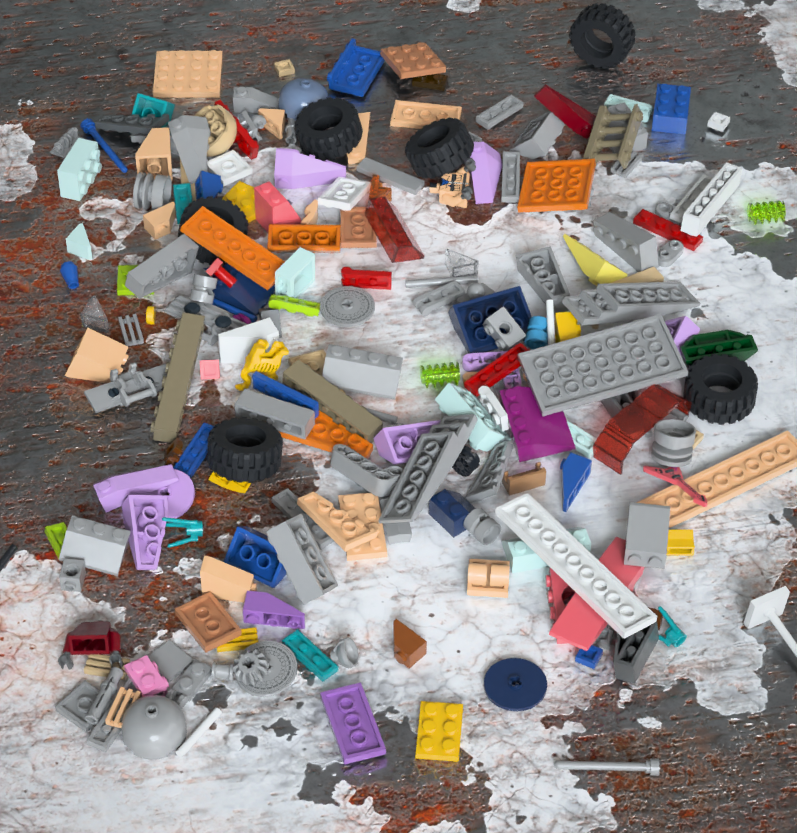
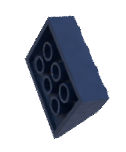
(244, 293)
(470, 315)

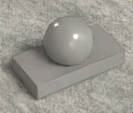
(475, 291)

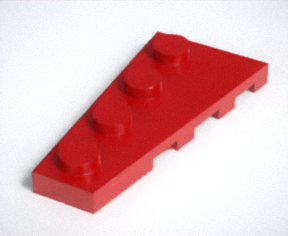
(244, 140)

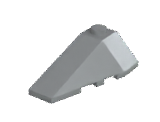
(191, 141)

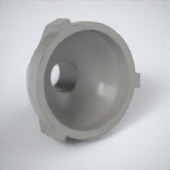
(345, 653)

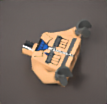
(455, 187)

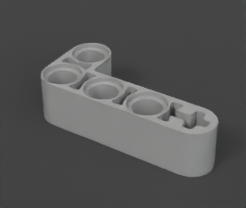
(364, 472)

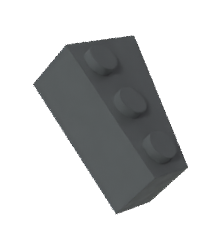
(633, 652)

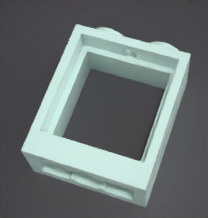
(295, 274)

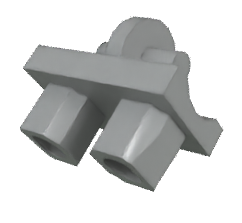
(256, 123)

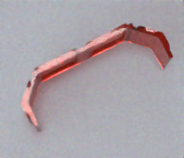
(635, 421)

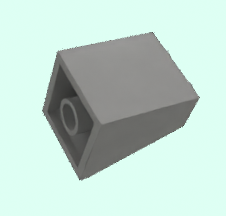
(647, 535)

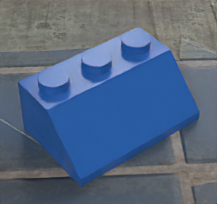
(255, 555)

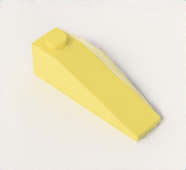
(592, 264)

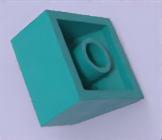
(148, 105)

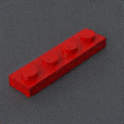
(666, 229)
(496, 370)

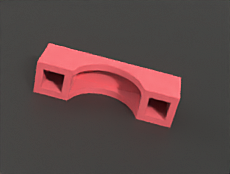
(558, 593)

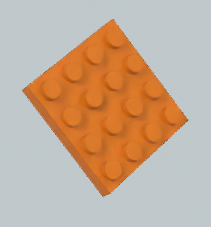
(556, 185)

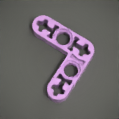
(475, 366)

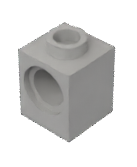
(72, 575)

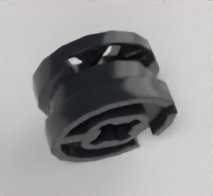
(466, 462)

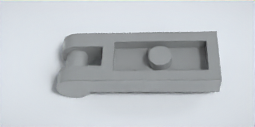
(438, 297)

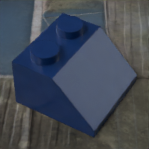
(450, 511)

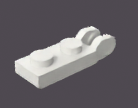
(494, 407)

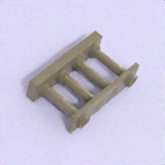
(601, 129)

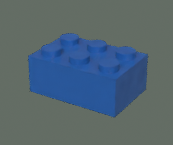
(671, 108)

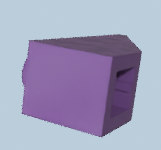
(269, 610)

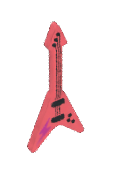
(674, 476)

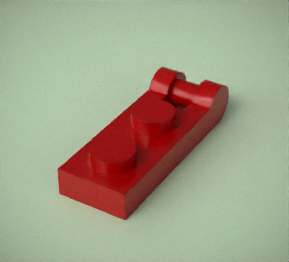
(366, 278)

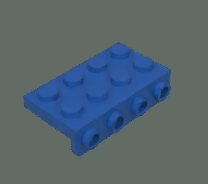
(355, 69)

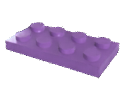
(352, 723)

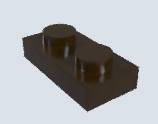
(432, 81)

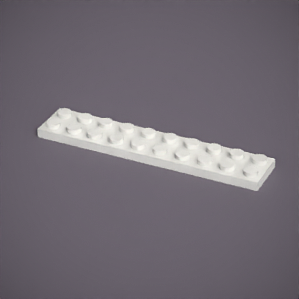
(576, 565)

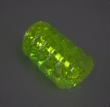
(766, 211)
(440, 374)

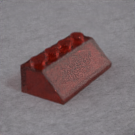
(392, 231)

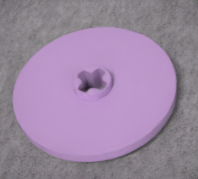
(180, 494)

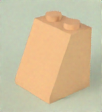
(155, 153)
(97, 357)

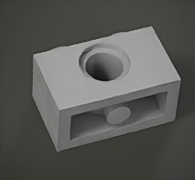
(503, 320)

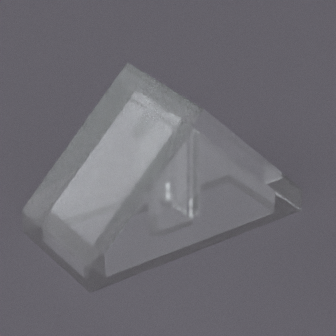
(460, 265)
(94, 316)

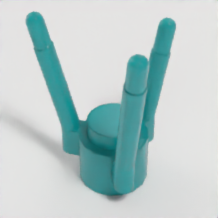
(193, 528)
(673, 634)

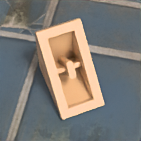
(274, 121)

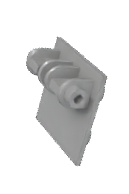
(65, 143)

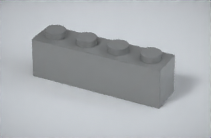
(281, 414)

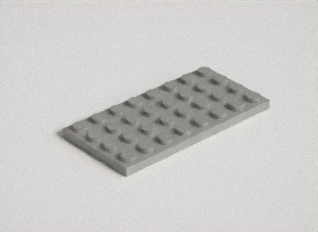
(602, 365)

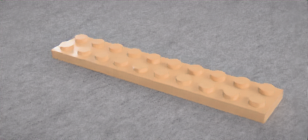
(729, 477)

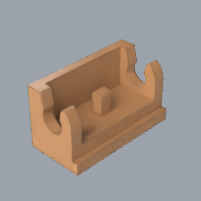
(525, 480)

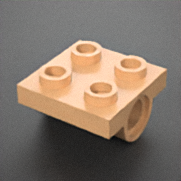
(488, 578)

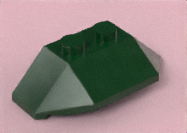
(719, 343)

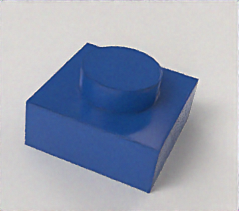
(589, 658)

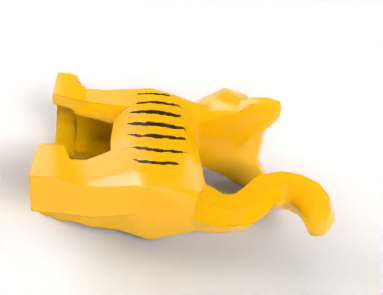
(262, 362)

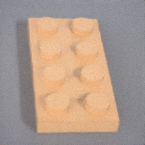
(366, 509)

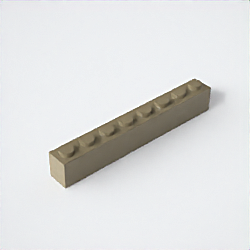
(179, 377)

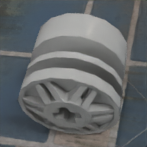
(151, 191)
(673, 442)

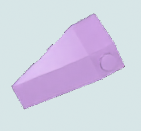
(144, 519)

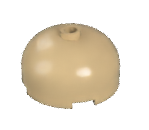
(222, 129)

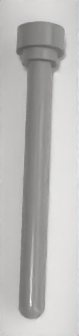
(650, 766)

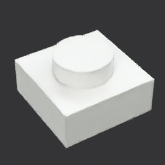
(718, 121)

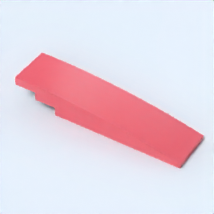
(579, 621)

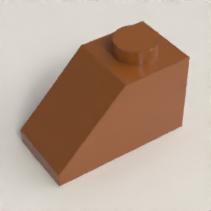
(407, 645)

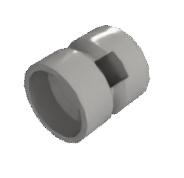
(203, 289)
(482, 526)

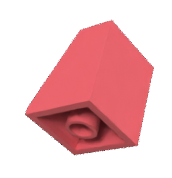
(273, 207)

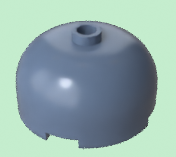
(299, 94)

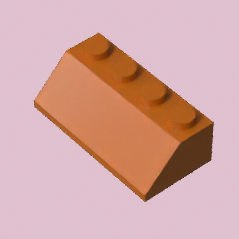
(309, 237)

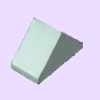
(78, 243)

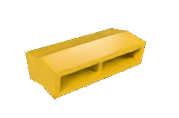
(680, 542)

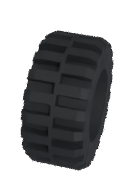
(612, 23)
(323, 115)
(439, 148)
(221, 208)
(724, 372)
(244, 449)

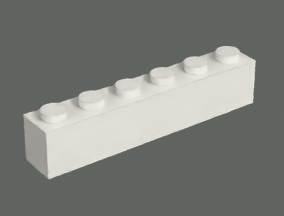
(711, 199)

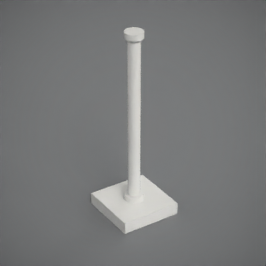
(769, 608)

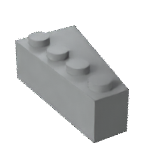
(627, 241)
(163, 267)
(544, 276)

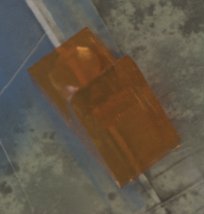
(377, 189)

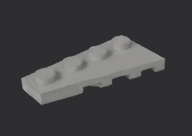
(491, 474)

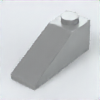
(252, 100)

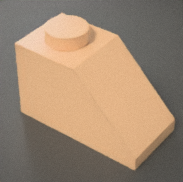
(160, 221)

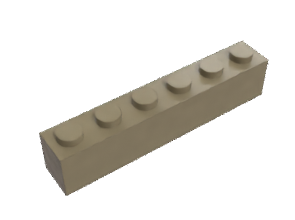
(332, 401)

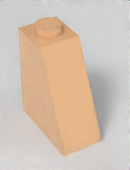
(225, 580)

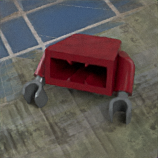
(92, 639)

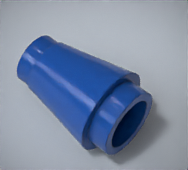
(70, 274)

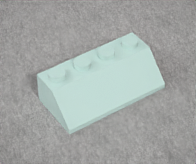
(459, 401)
(524, 558)

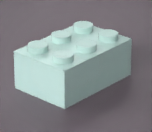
(79, 169)

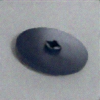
(520, 697)

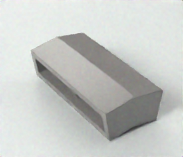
(396, 531)

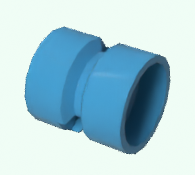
(537, 333)

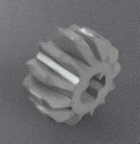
(256, 662)

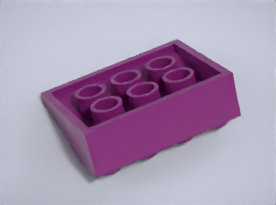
(530, 432)

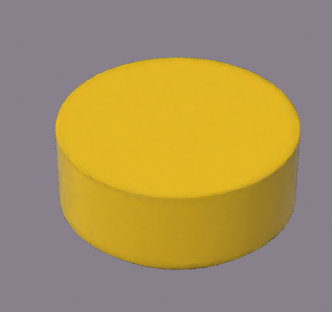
(151, 315)

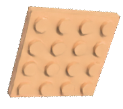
(188, 74)

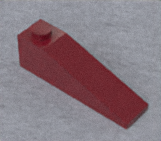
(569, 112)

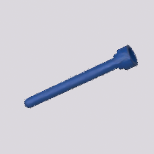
(88, 127)

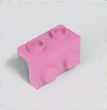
(146, 677)

